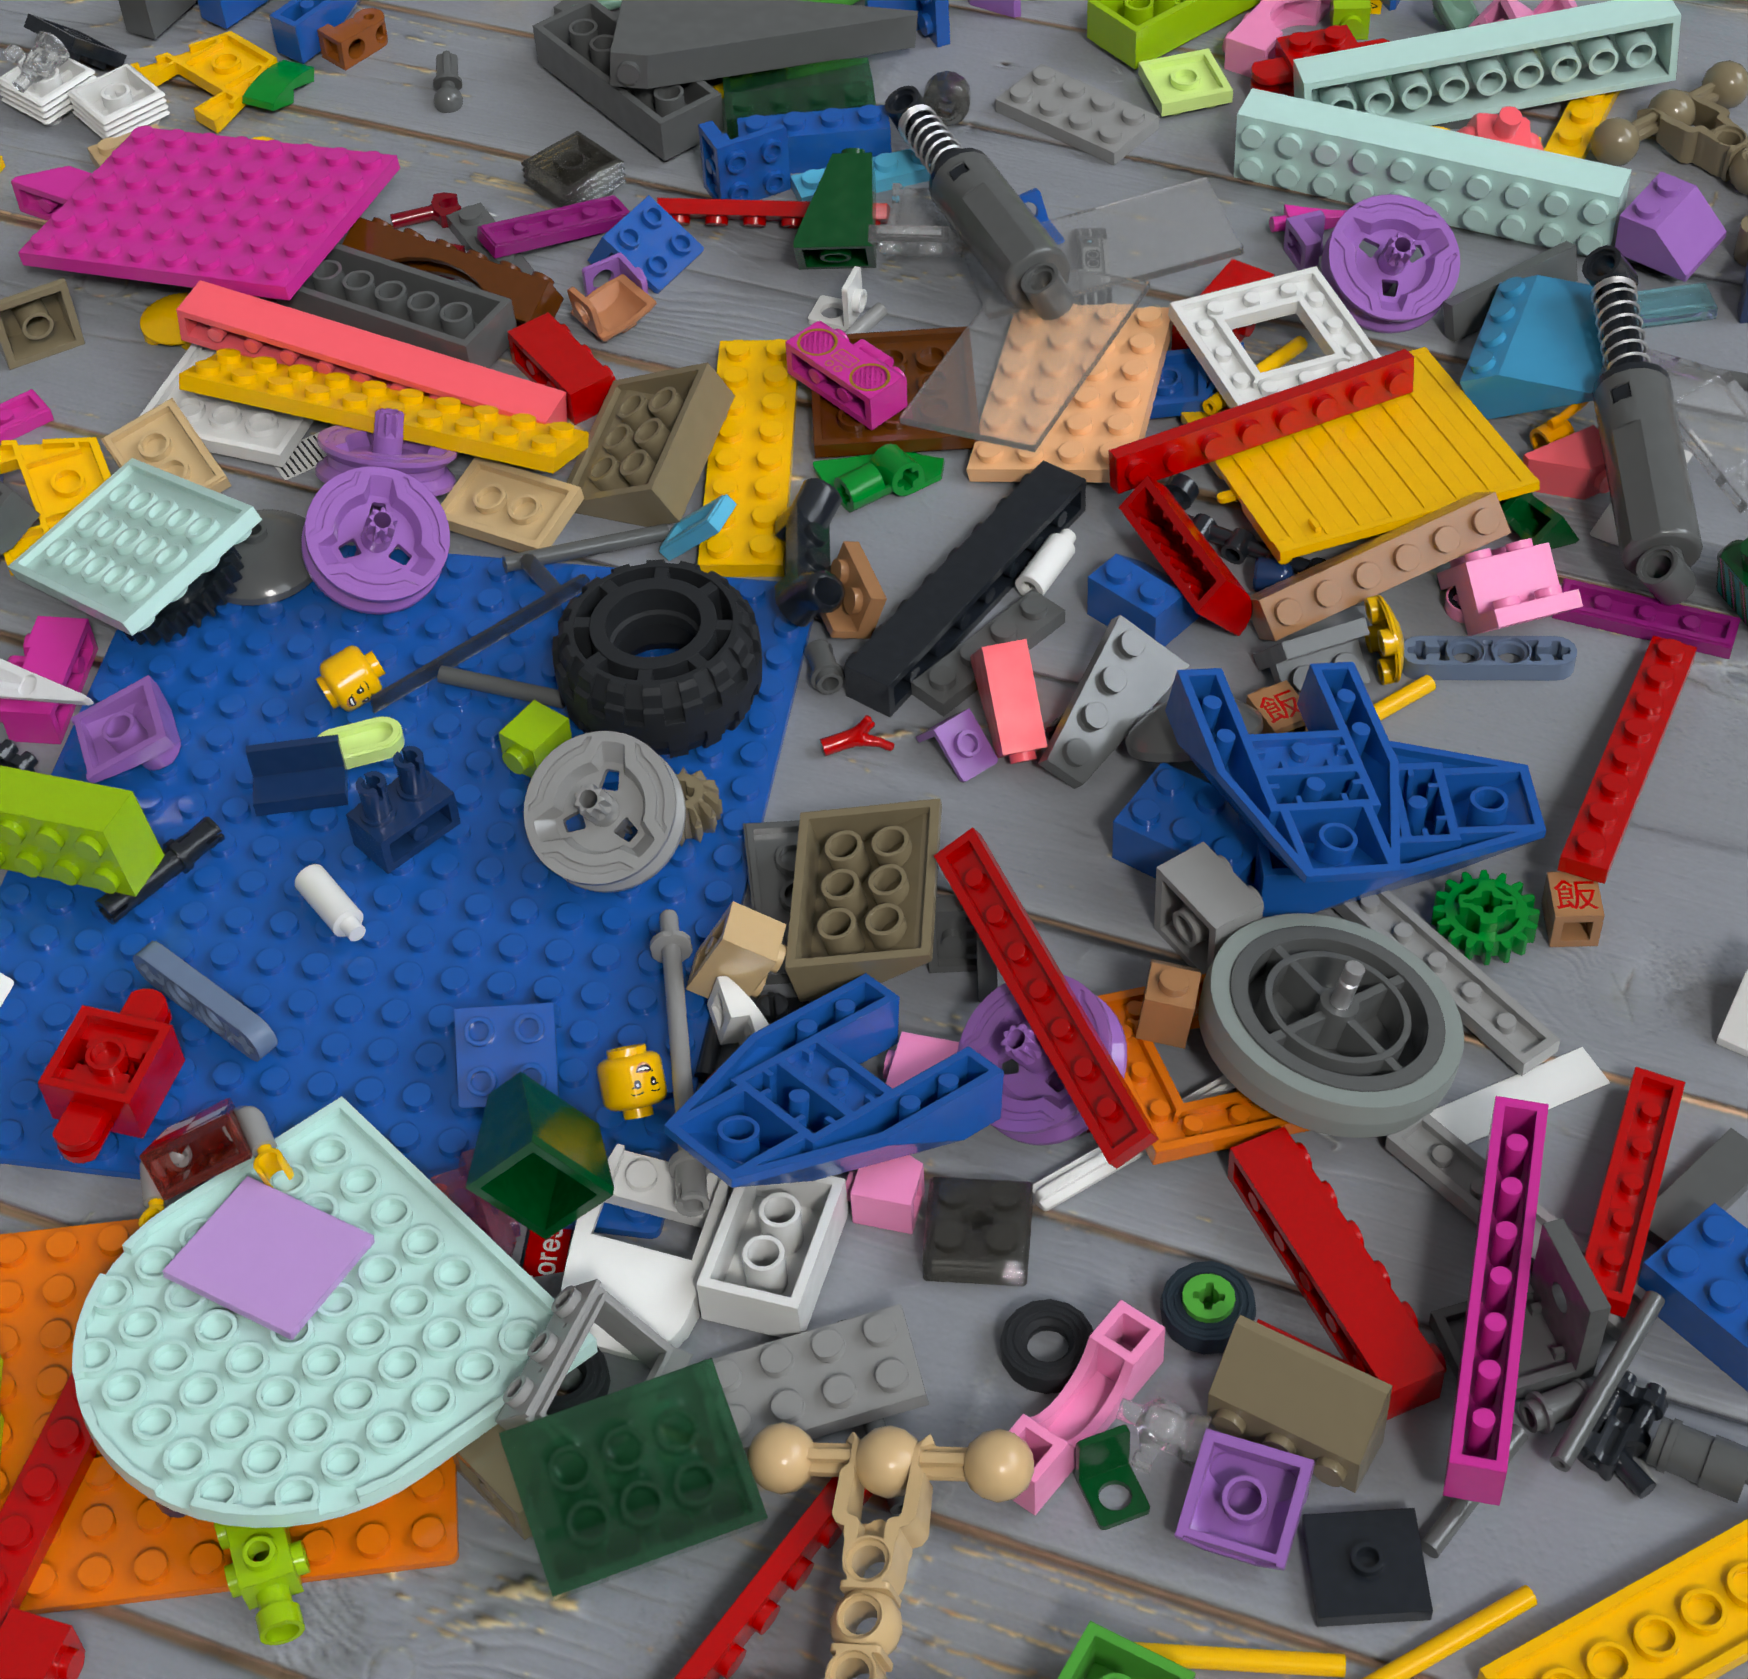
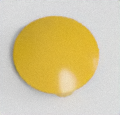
(160, 322)
(1385, 639)

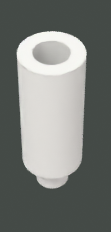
(1047, 563)
(330, 902)

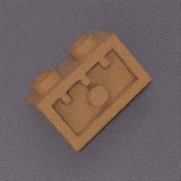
(863, 595)

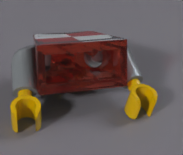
(205, 1148)

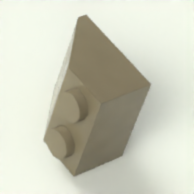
(38, 324)

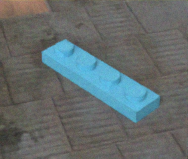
(889, 168)

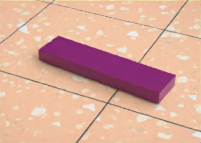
(551, 226)
(1646, 616)

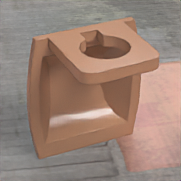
(611, 307)

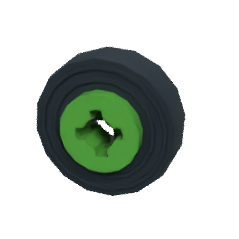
(1208, 1325)

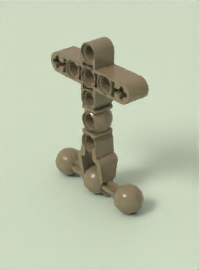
(1712, 144)

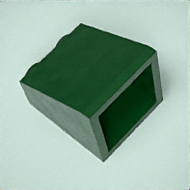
(538, 1158)

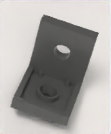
(1561, 1321)

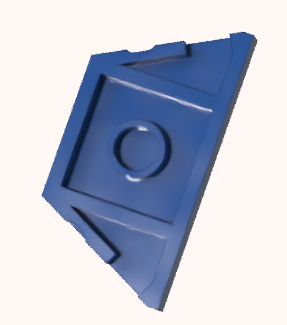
(1182, 385)

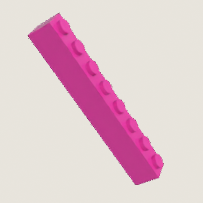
(1496, 1303)

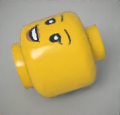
(350, 678)
(632, 1080)

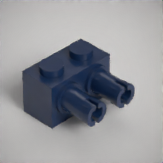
(405, 815)

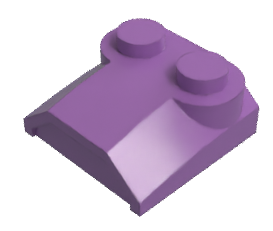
(127, 731)
(1245, 1500)

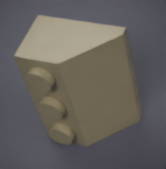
(1299, 1403)

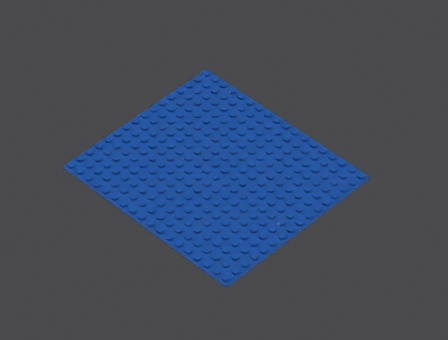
(444, 931)

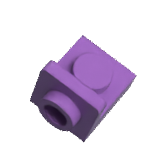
(1304, 239)

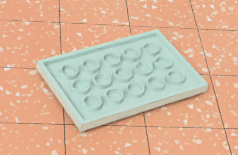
(135, 545)

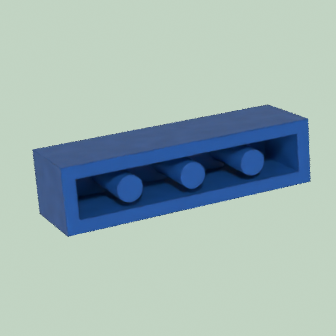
(820, 133)

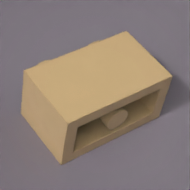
(742, 947)

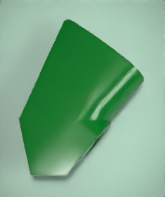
(876, 475)

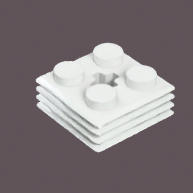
(49, 98)
(118, 102)

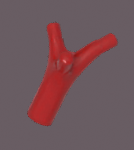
(854, 737)

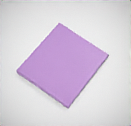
(269, 1257)

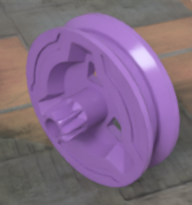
(1396, 228)
(355, 448)
(407, 520)
(1030, 1104)

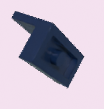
(298, 775)

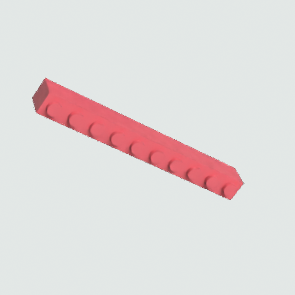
(257, 328)

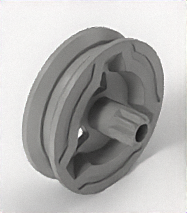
(572, 784)

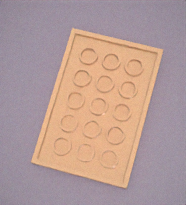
(1103, 414)

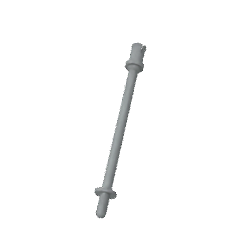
(671, 949)

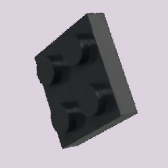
(78, 43)

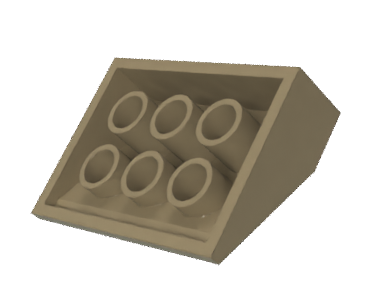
(651, 445)
(862, 894)

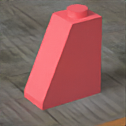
(1010, 700)

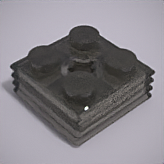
(573, 171)
(987, 1257)

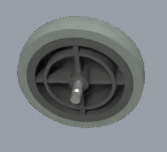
(1330, 1025)

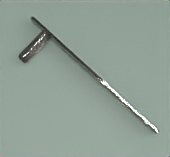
(555, 596)

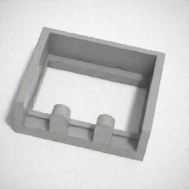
(557, 1346)

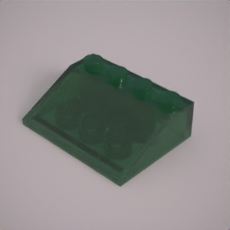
(799, 89)
(632, 1479)

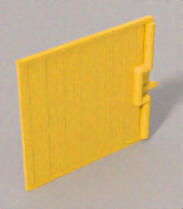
(1371, 468)

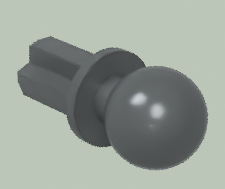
(447, 83)

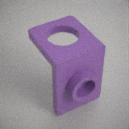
(618, 265)
(962, 744)

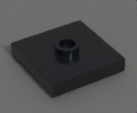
(1366, 1567)

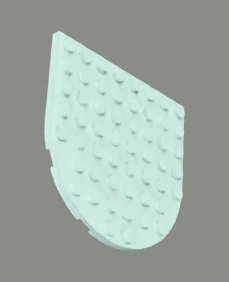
(366, 1395)

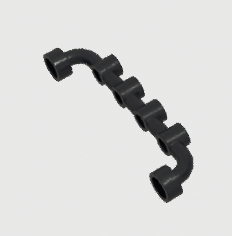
(1236, 543)

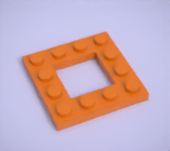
(1191, 1126)

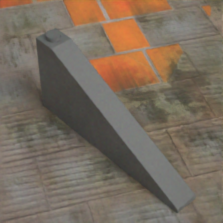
(712, 39)

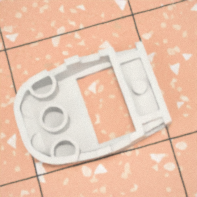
(645, 1281)

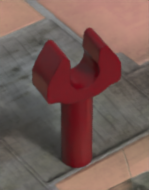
(440, 206)

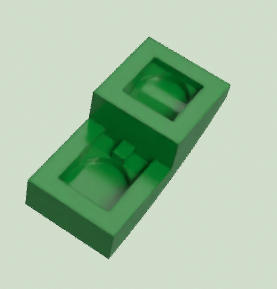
(276, 85)

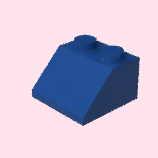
(1139, 595)

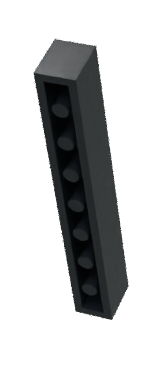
(963, 588)

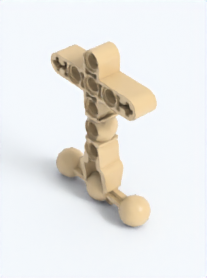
(889, 1465)

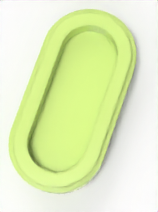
(368, 740)

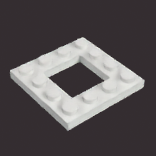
(1209, 320)

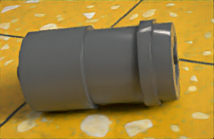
(1703, 1459)

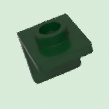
(1105, 1462)

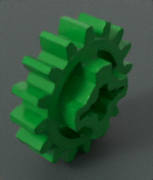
(1486, 916)

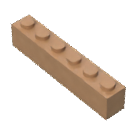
(1377, 565)

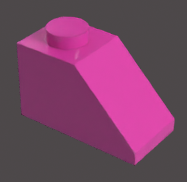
(46, 191)

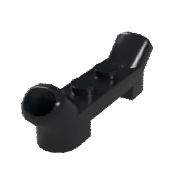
(805, 529)

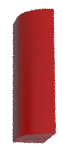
(1187, 556)

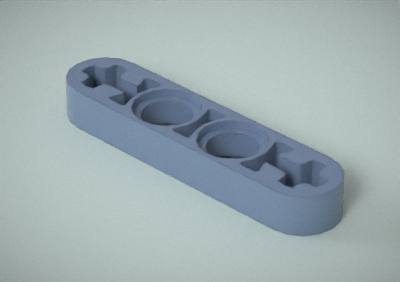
(1487, 652)
(205, 1001)

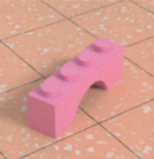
(1257, 33)
(893, 1190)
(1113, 1367)

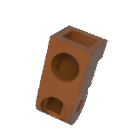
(354, 38)

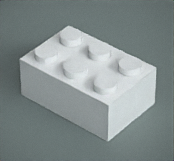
(772, 1255)

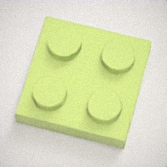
(1185, 82)

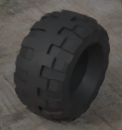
(665, 699)

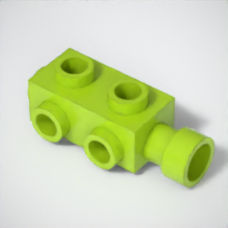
(267, 1582)

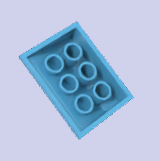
(1535, 348)

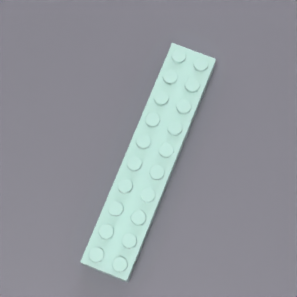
(1501, 63)
(1461, 176)

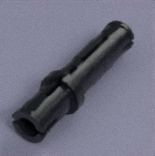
(178, 857)

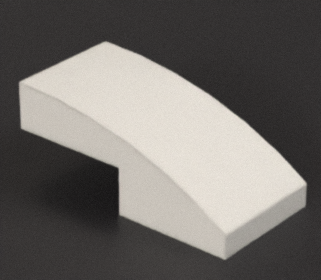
(733, 1012)

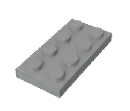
(1077, 114)
(825, 1377)

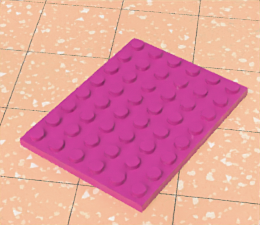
(211, 211)

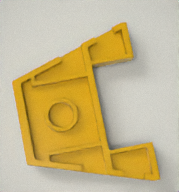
(219, 65)
(56, 477)

